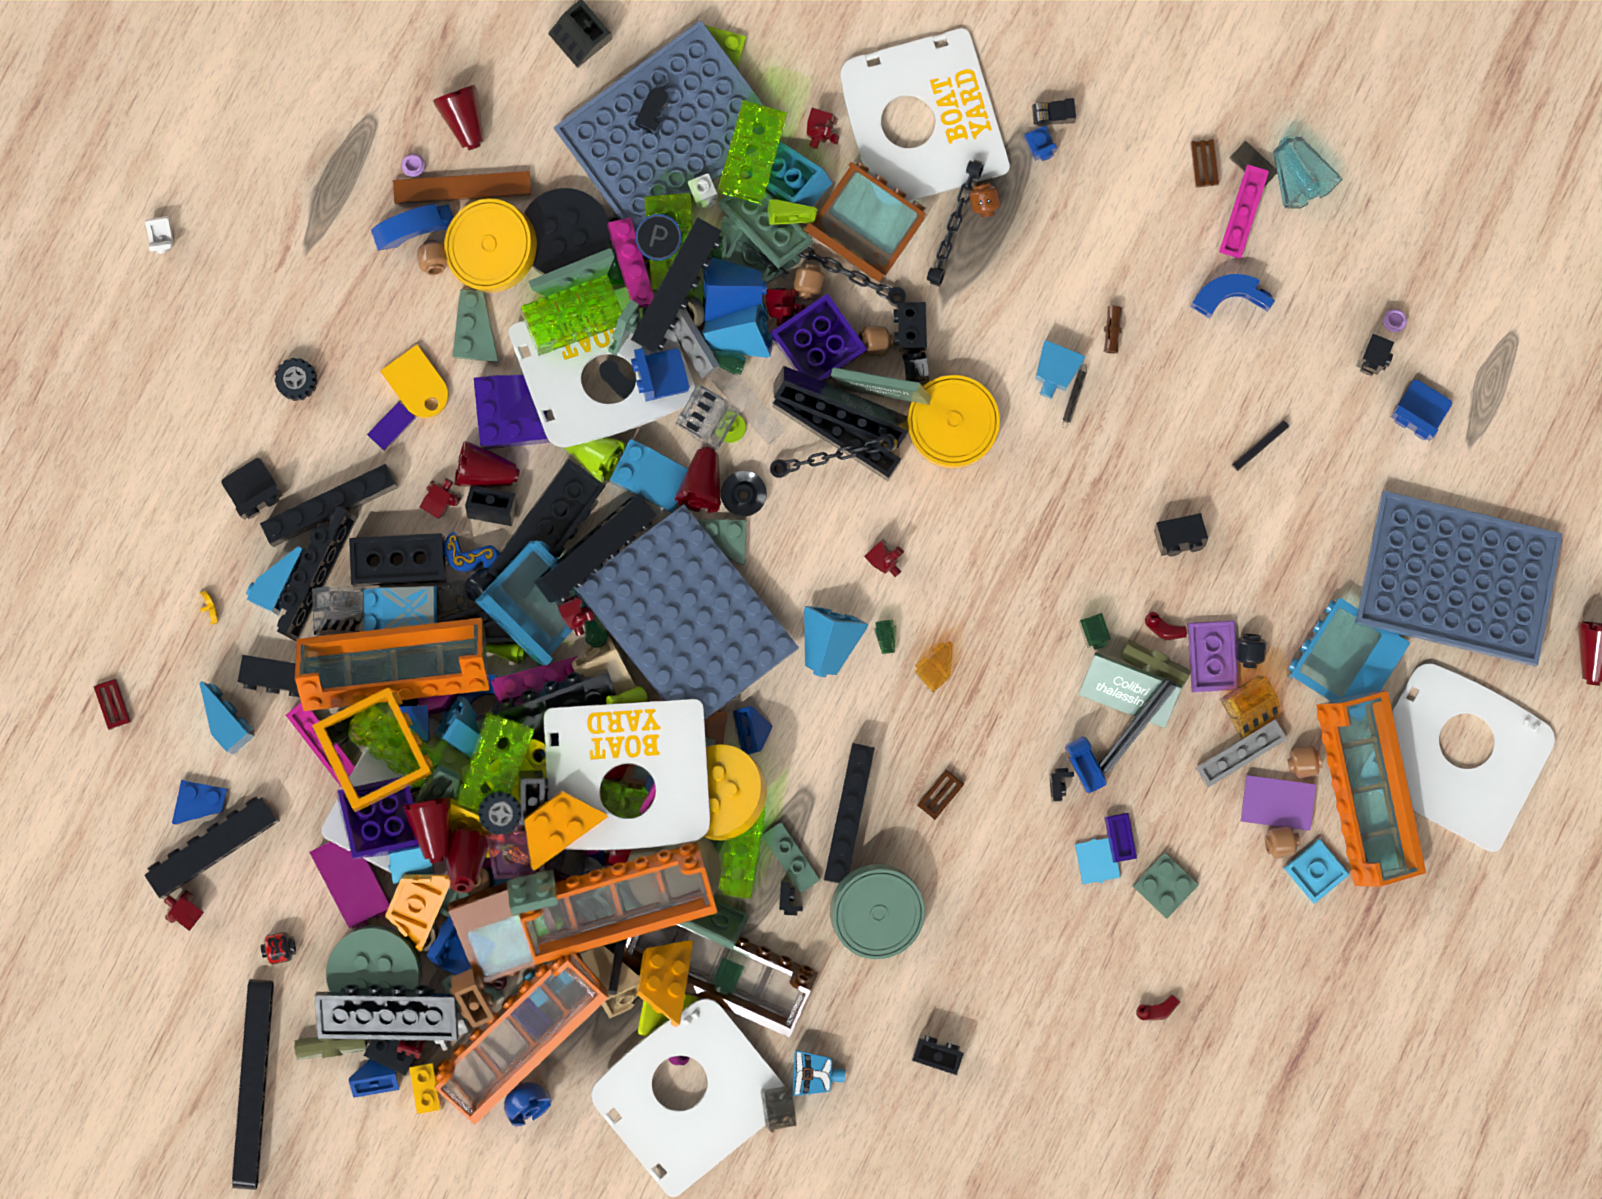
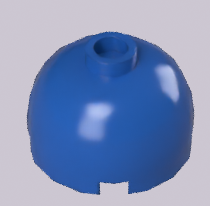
(525, 1101)

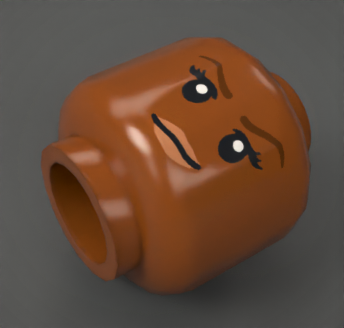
(984, 199)

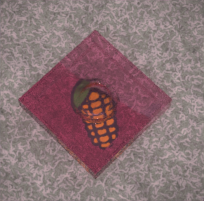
(510, 855)

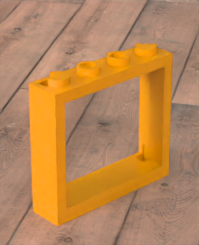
(413, 740)

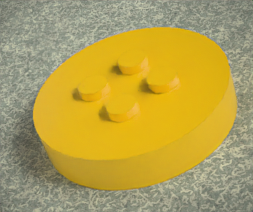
(490, 245)
(957, 423)
(735, 791)

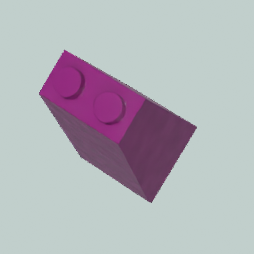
(352, 884)

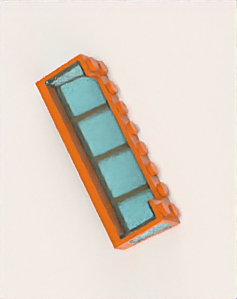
(407, 659)
(1371, 789)

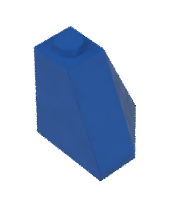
(730, 288)

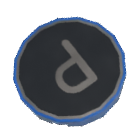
(658, 237)

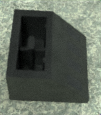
(580, 33)

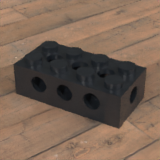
(388, 547)

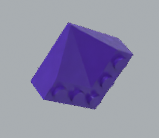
(818, 340)
(507, 412)
(378, 826)

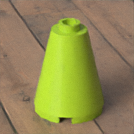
(598, 456)

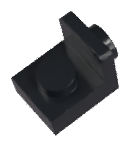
(916, 367)
(1057, 787)
(787, 895)

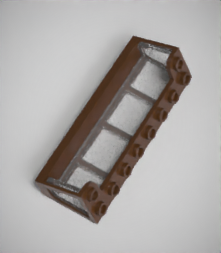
(769, 989)

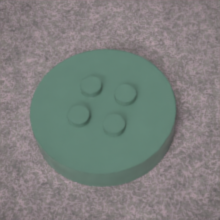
(877, 911)
(373, 957)

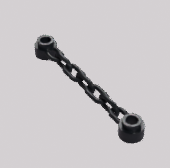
(851, 274)
(937, 274)
(785, 467)

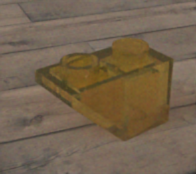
(936, 669)

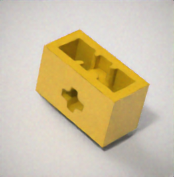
(423, 1082)

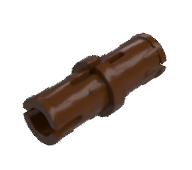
(1112, 329)

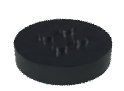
(567, 228)

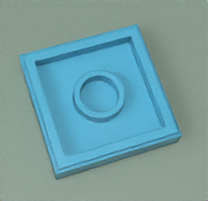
(1316, 871)

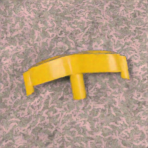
(210, 606)

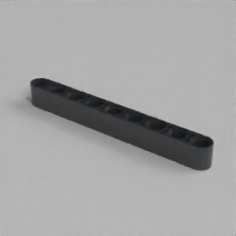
(252, 1084)

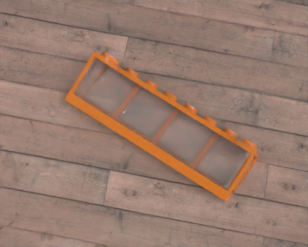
(620, 903)
(519, 1036)

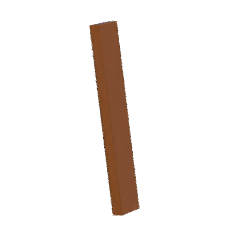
(462, 187)

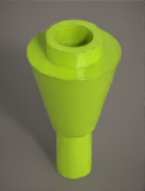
(509, 651)
(633, 695)

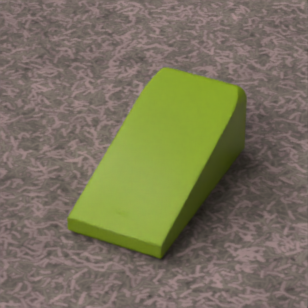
(789, 213)

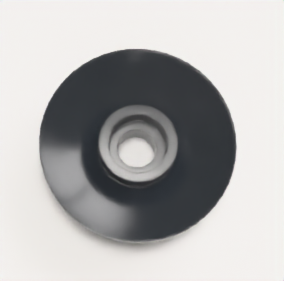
(740, 482)

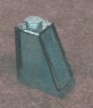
(1302, 172)

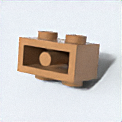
(473, 1000)

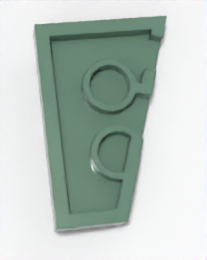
(473, 329)

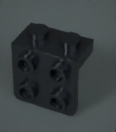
(251, 489)

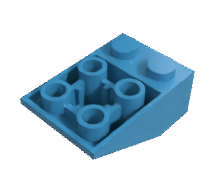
(223, 722)

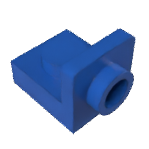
(1040, 144)

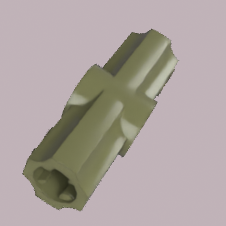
(1155, 663)
(324, 1048)

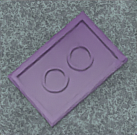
(1213, 656)
(1278, 802)

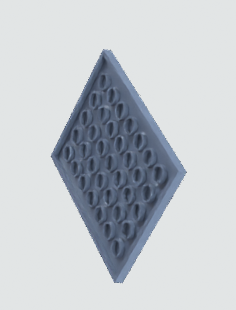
(693, 130)
(1459, 578)
(686, 615)

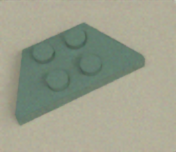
(733, 253)
(573, 274)

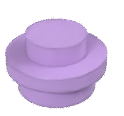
(413, 165)
(1394, 320)

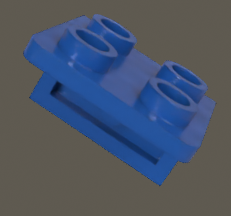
(660, 374)
(1421, 410)
(448, 950)

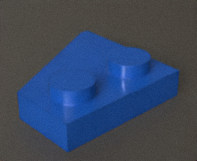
(198, 801)

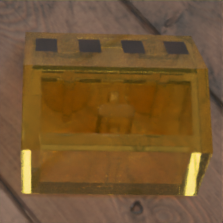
(1252, 705)

